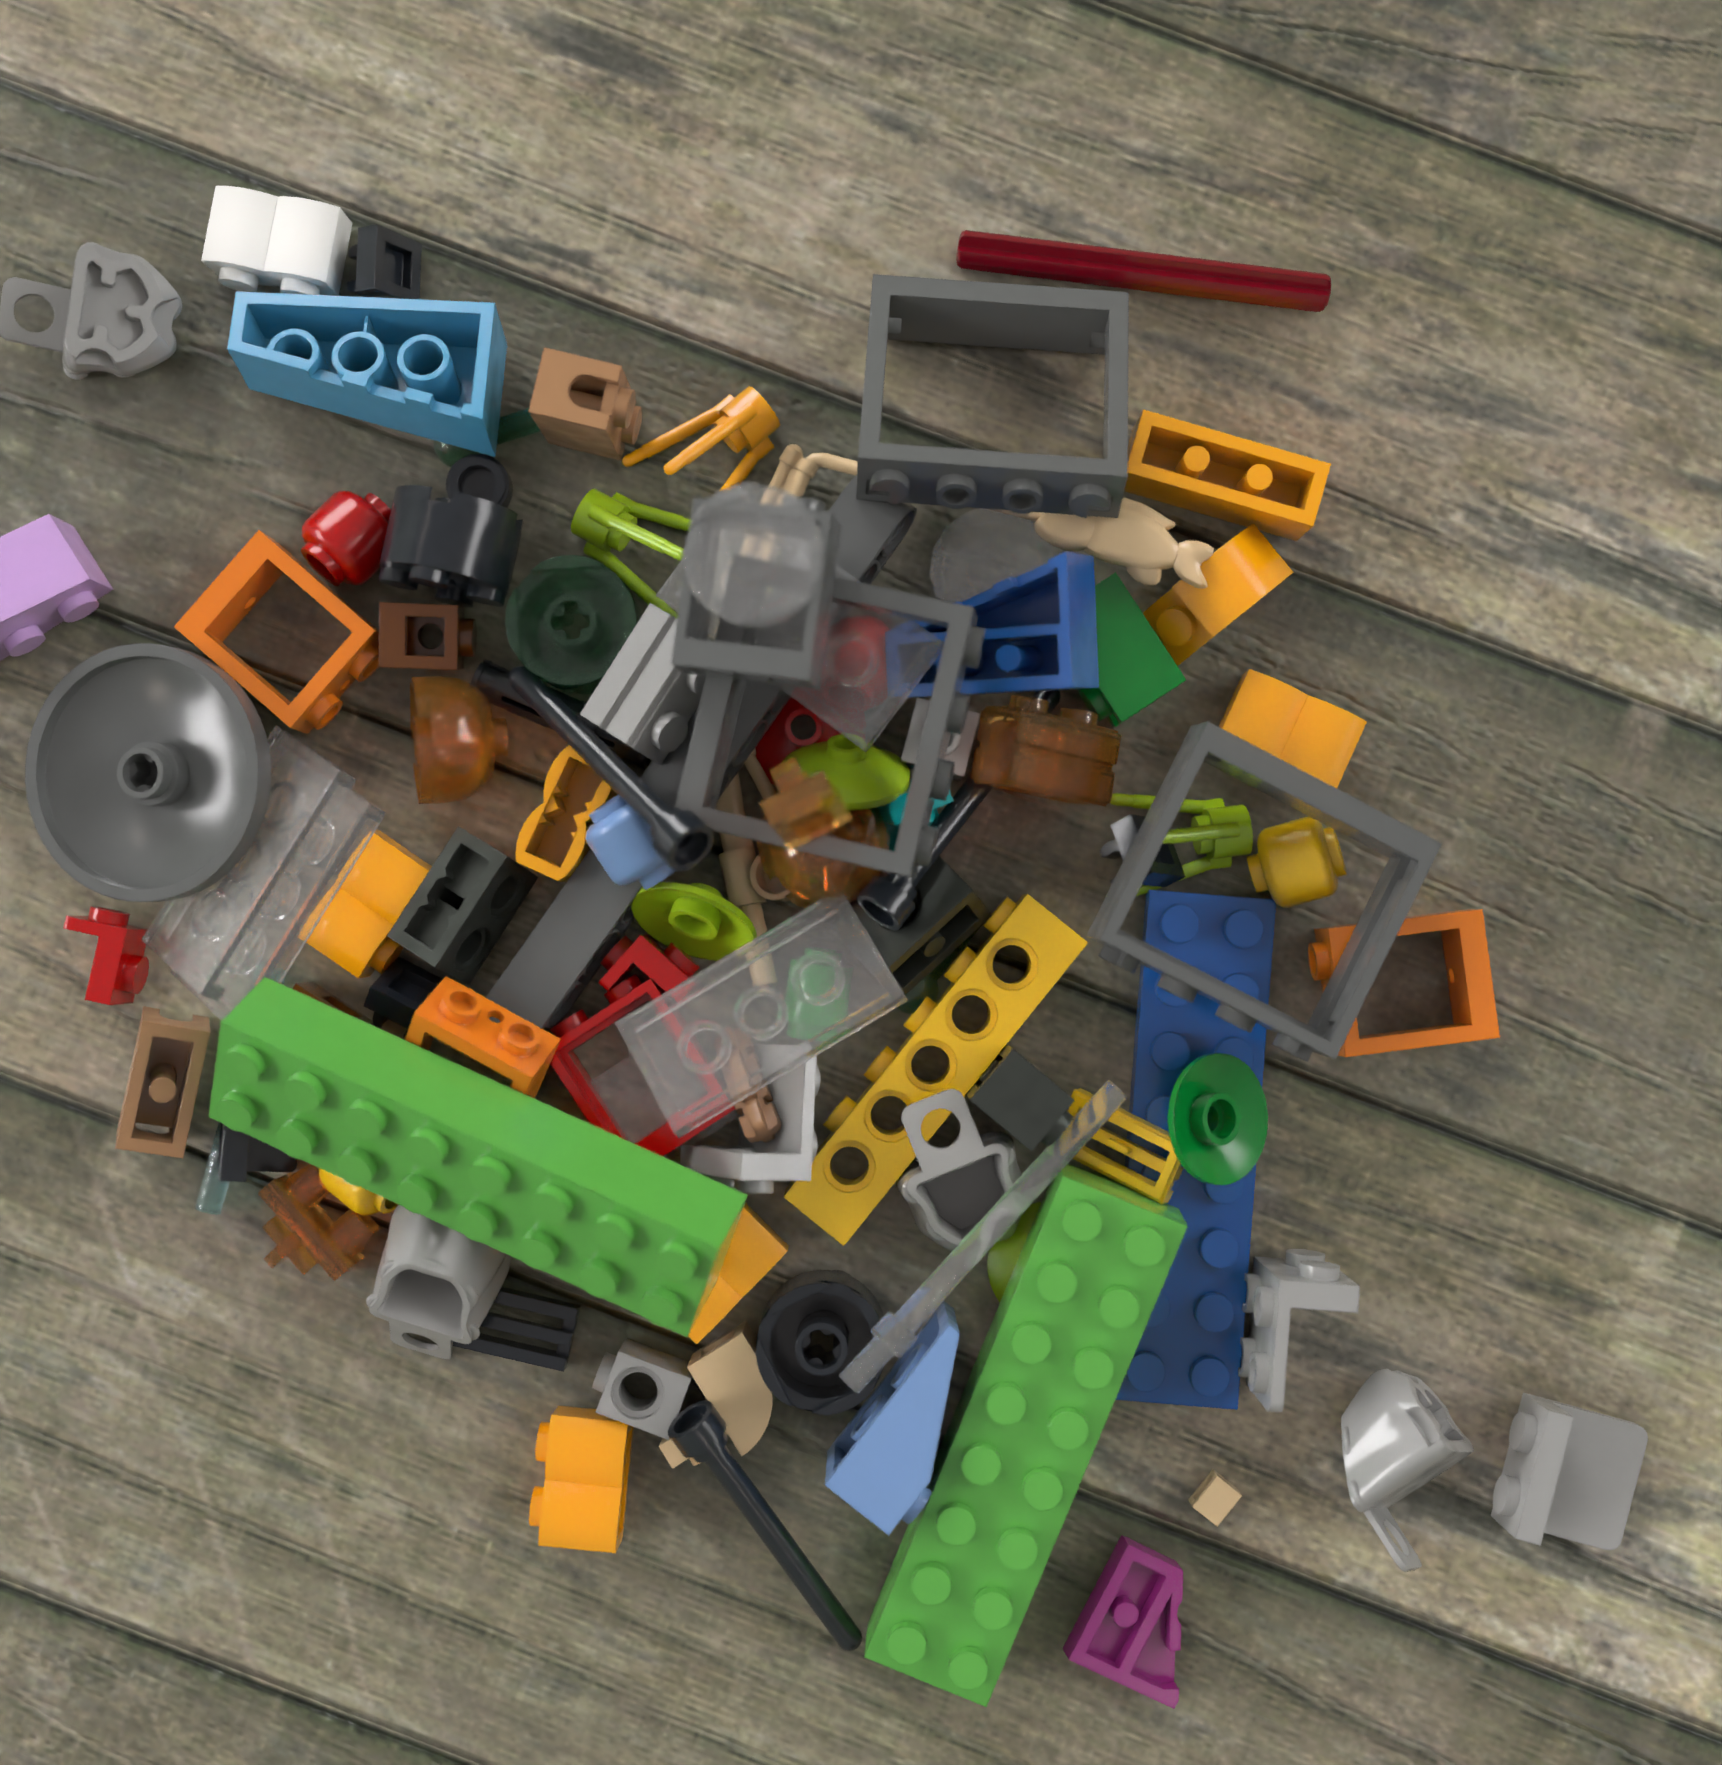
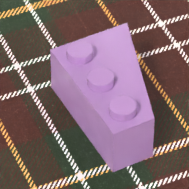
(44, 581)

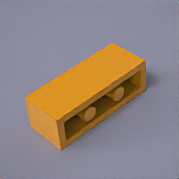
(1224, 475)

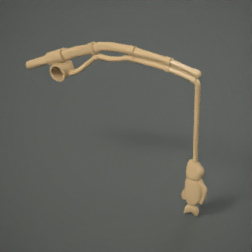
(1133, 540)

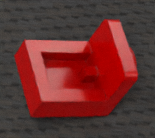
(119, 958)
(663, 966)

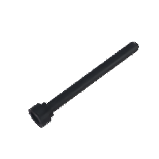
(676, 833)
(891, 896)
(701, 1435)

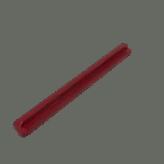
(1143, 271)

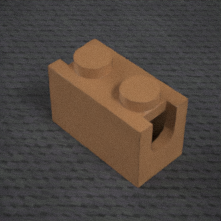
(585, 404)
(163, 1083)

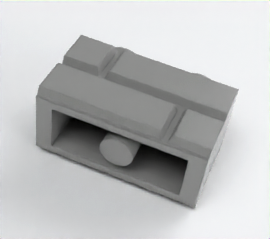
(642, 694)

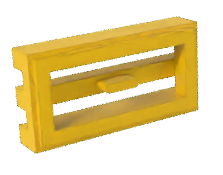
(1169, 1168)

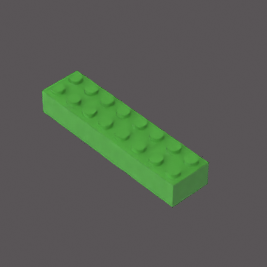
(473, 1154)
(1024, 1433)

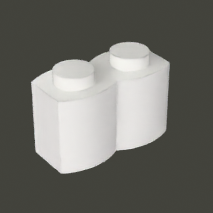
(276, 242)

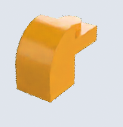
(1236, 580)

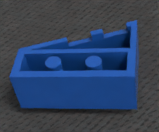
(1035, 633)

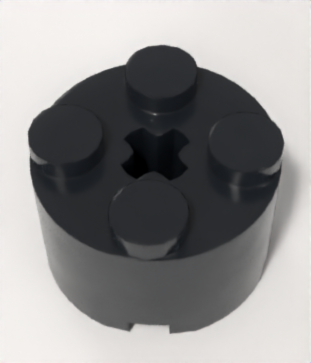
(449, 544)
(807, 1374)

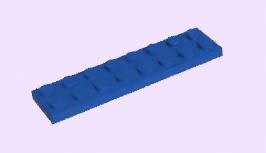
(1196, 1325)

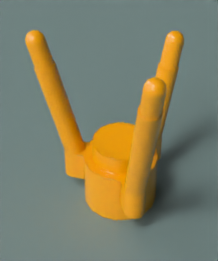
(737, 421)

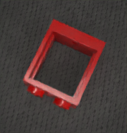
(580, 1029)

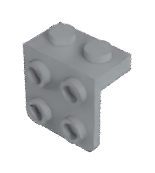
(786, 1158)
(1274, 1288)
(1568, 1474)

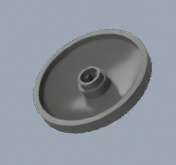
(147, 773)

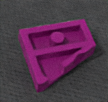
(1132, 1622)

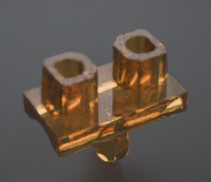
(306, 1231)

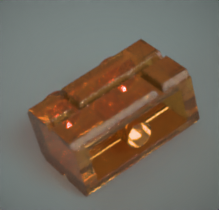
(1046, 753)

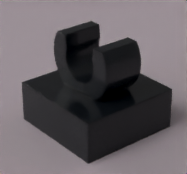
(386, 264)
(1166, 866)
(399, 993)

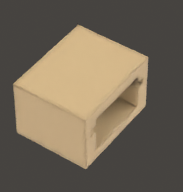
(1215, 1497)

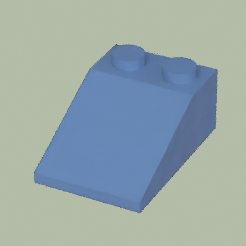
(892, 1441)

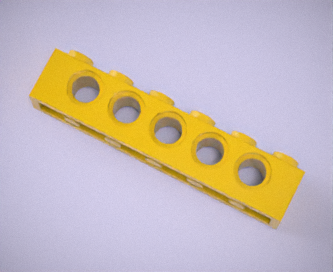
(1049, 947)

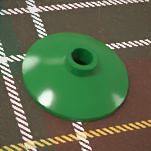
(1218, 1119)

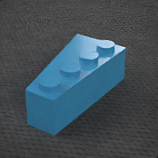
(378, 360)

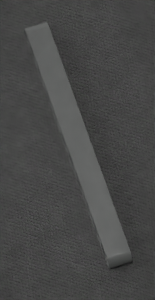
(594, 910)

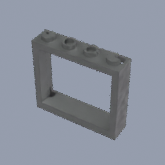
(1002, 318)
(931, 774)
(1408, 864)

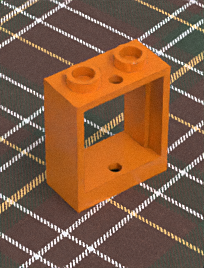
(238, 591)
(1467, 977)
(463, 1022)

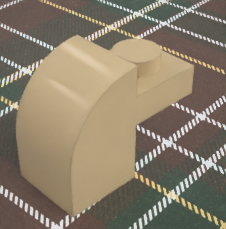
(732, 1383)

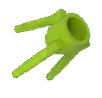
(610, 523)
(1217, 833)

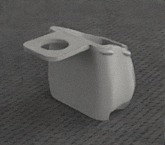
(108, 321)
(956, 1183)
(434, 1284)
(1393, 1444)

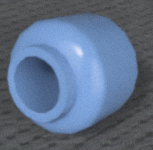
(625, 845)

